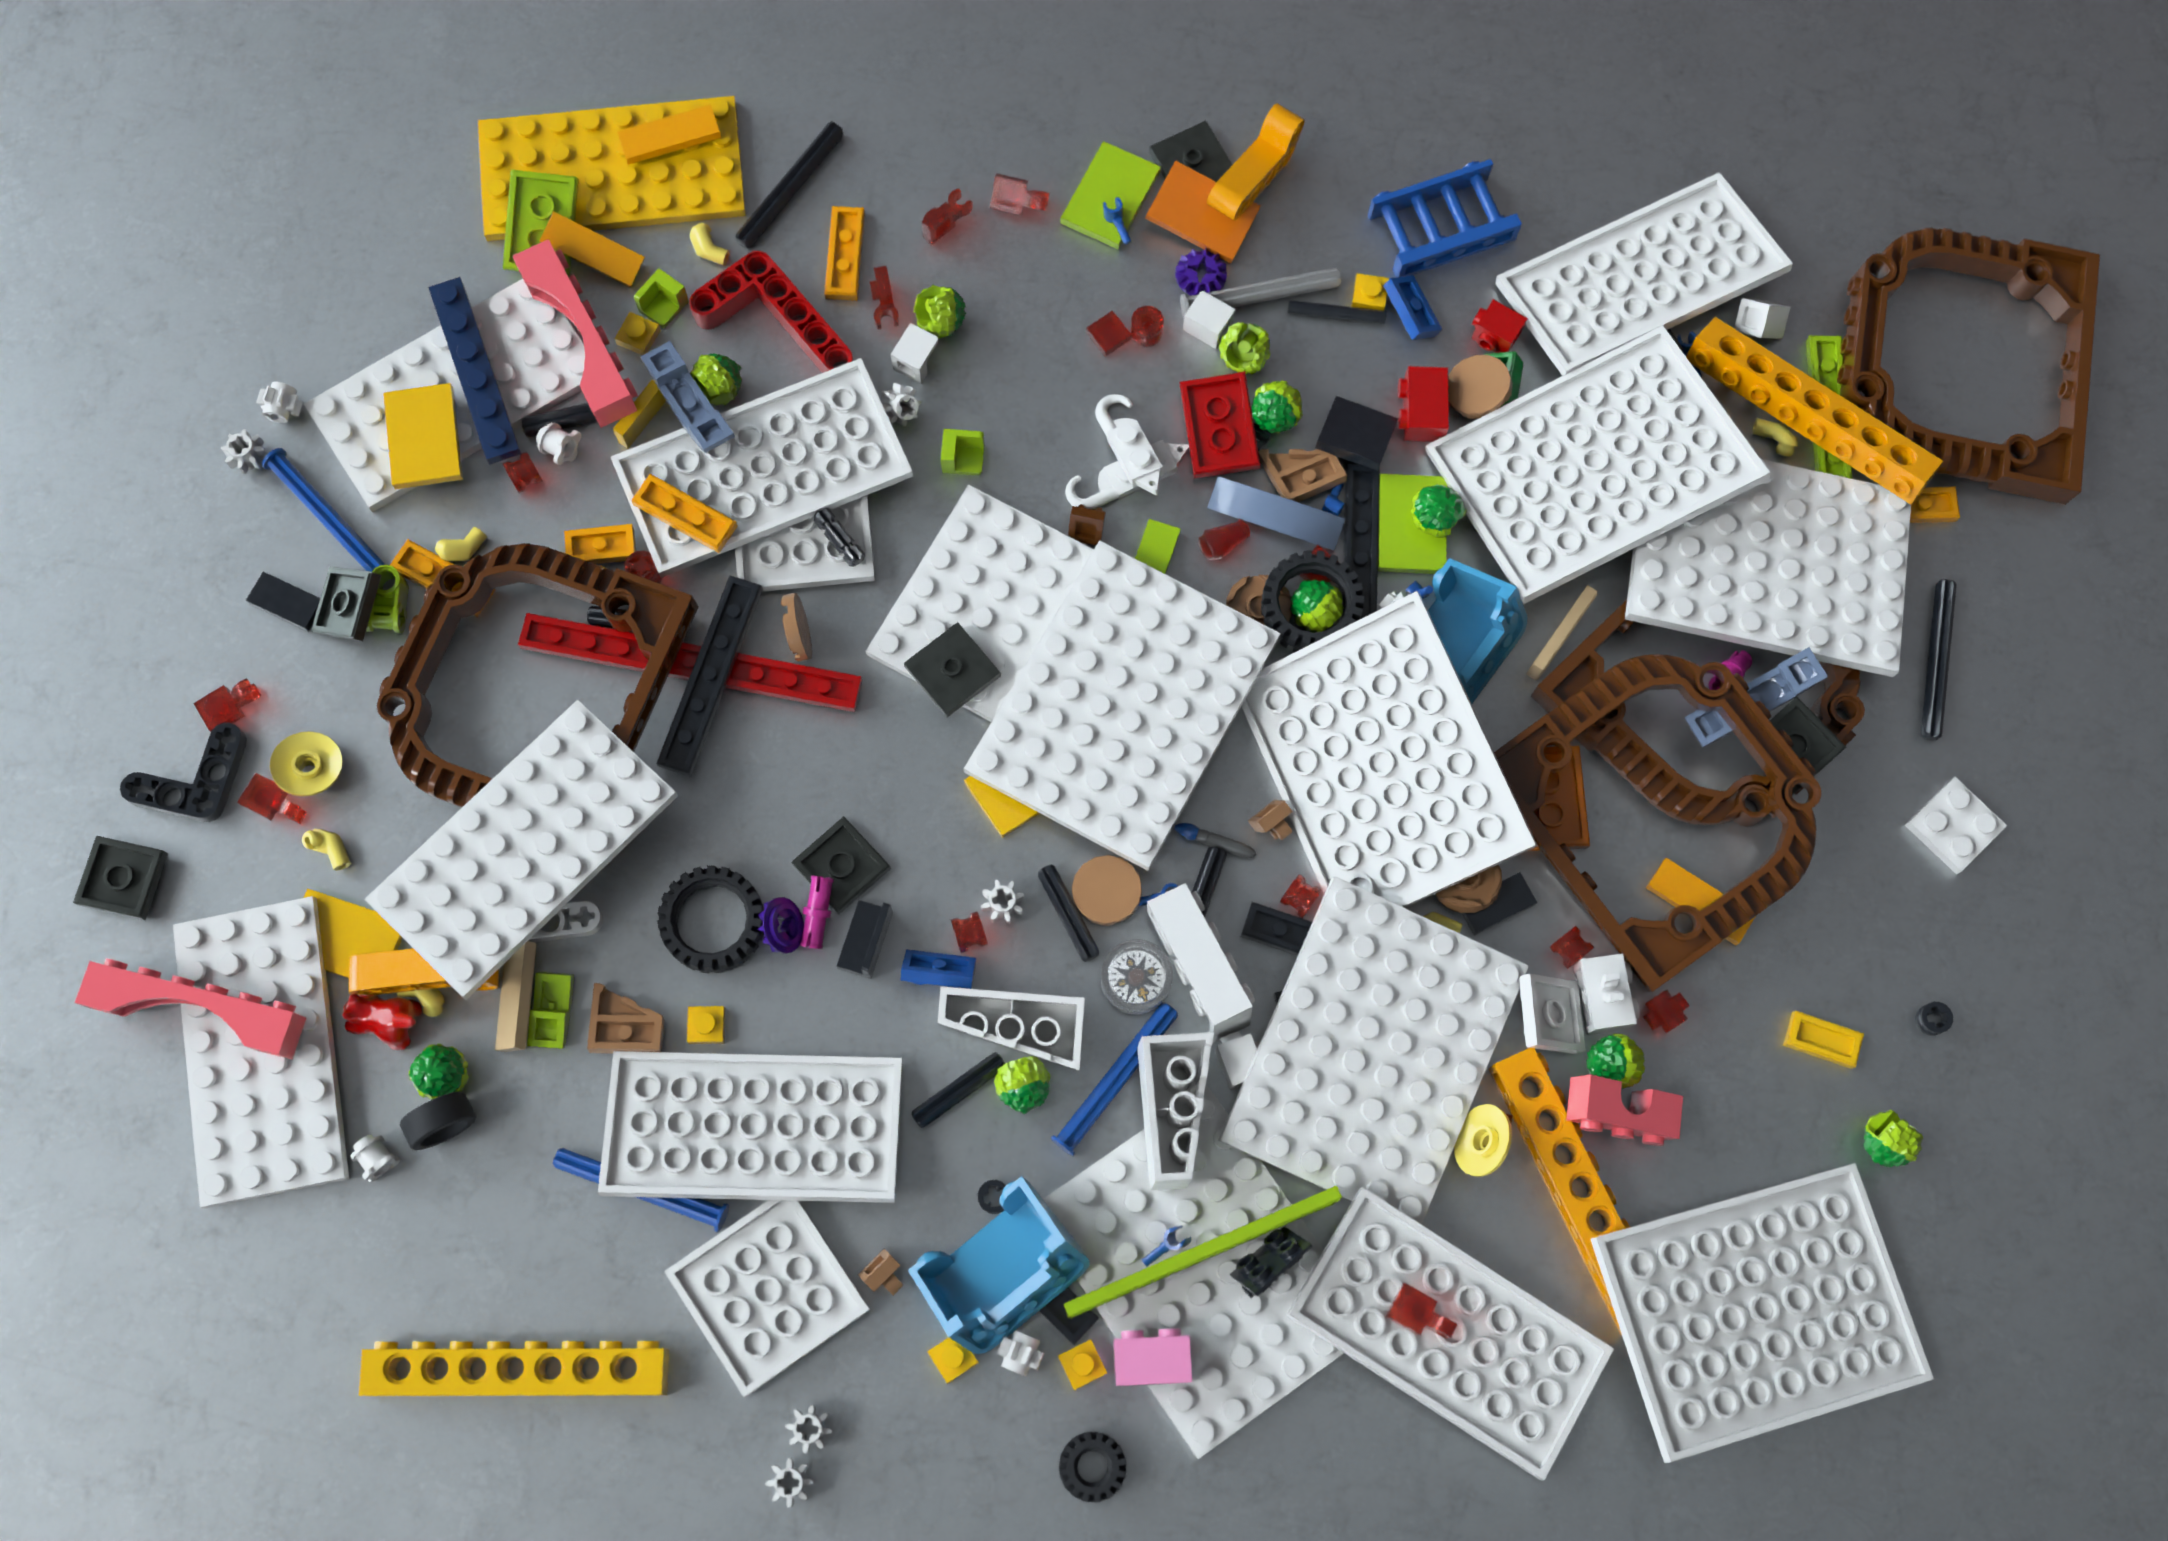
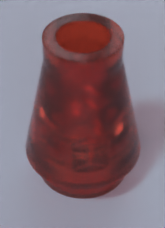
(1221, 540)

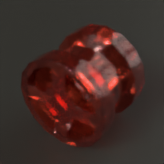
(1147, 334)
(522, 472)
(641, 563)
(1301, 896)
(969, 932)
(1571, 947)

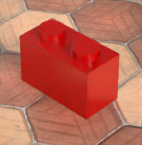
(1424, 403)

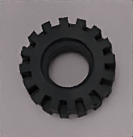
(1115, 1472)

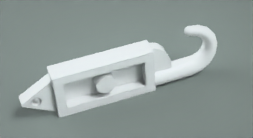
(1130, 445)
(1114, 482)

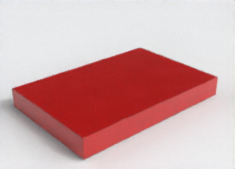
(1219, 425)

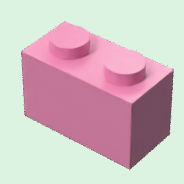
(1152, 1359)

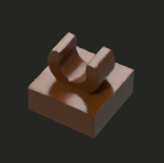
(1086, 524)

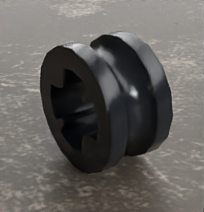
(1930, 1027)
(983, 1191)

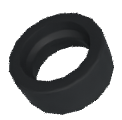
(437, 1120)

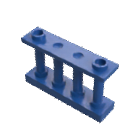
(1444, 249)

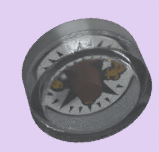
(1136, 976)

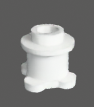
(558, 443)
(373, 1157)

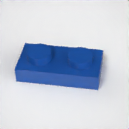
(1412, 307)
(938, 969)

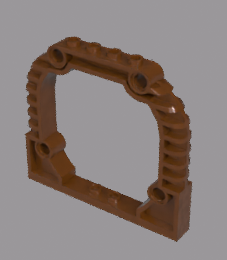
(2053, 275)
(655, 615)
(1651, 773)
(1656, 947)

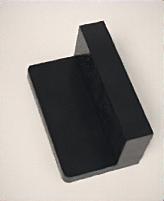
(865, 938)

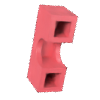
(1598, 1106)

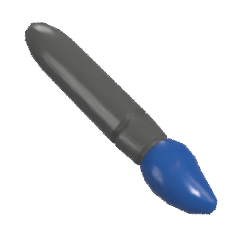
(1212, 839)

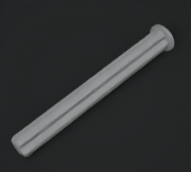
(1271, 289)

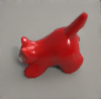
(384, 1018)

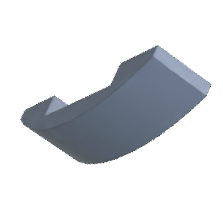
(686, 398)
(1276, 513)
(1772, 689)

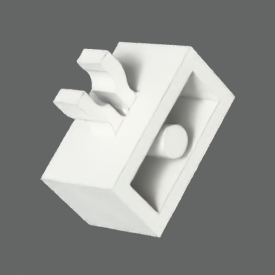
(1606, 994)

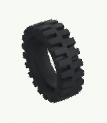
(1305, 564)
(686, 886)

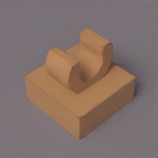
(1272, 819)
(881, 1272)

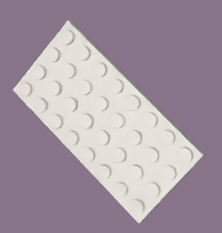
(1643, 273)
(530, 352)
(788, 460)
(521, 849)
(257, 1116)
(752, 1127)
(1505, 1375)

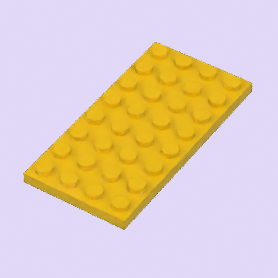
(585, 144)

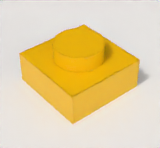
(1369, 292)
(637, 334)
(706, 1025)
(952, 1359)
(1082, 1364)

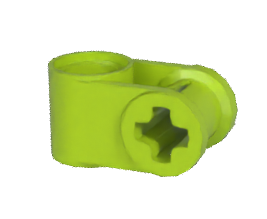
(389, 604)

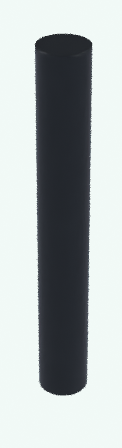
(1337, 312)

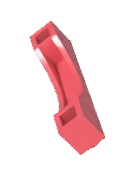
(601, 383)
(124, 992)

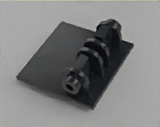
(1263, 1267)

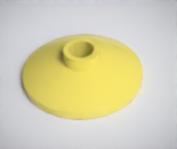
(301, 751)
(1483, 1140)

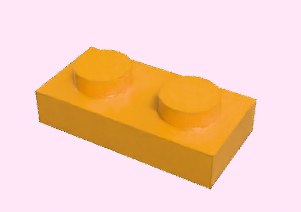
(601, 544)

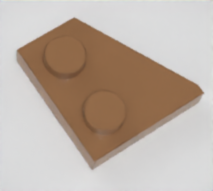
(1302, 472)
(622, 1024)

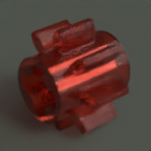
(1666, 1011)

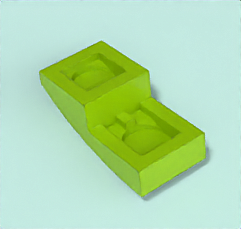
(550, 1010)

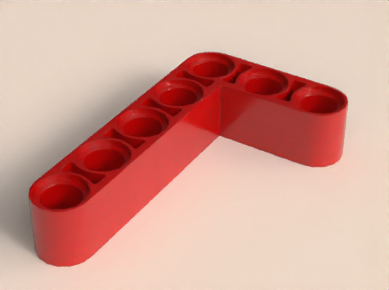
(783, 308)

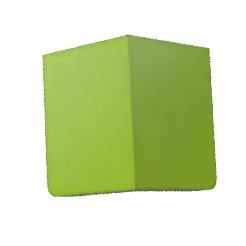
(661, 298)
(962, 452)

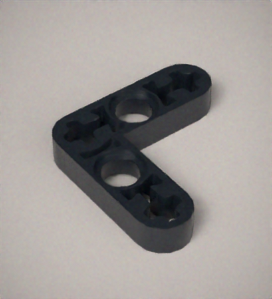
(193, 793)

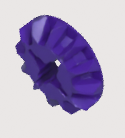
(1188, 279)
(791, 929)

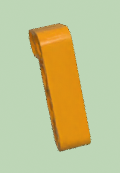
(1258, 164)
(398, 972)

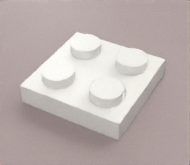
(1955, 825)
(1552, 1014)

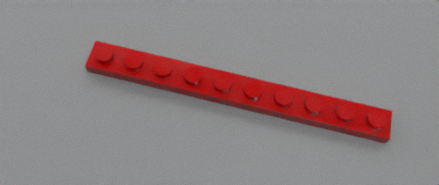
(748, 674)

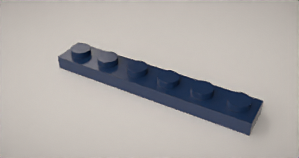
(474, 371)

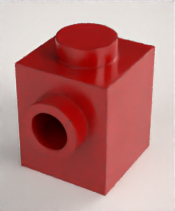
(1497, 327)

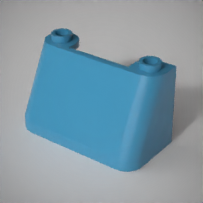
(1476, 621)
(1001, 1271)

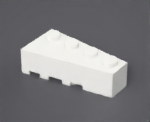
(1201, 961)
(1026, 1022)
(1172, 1093)

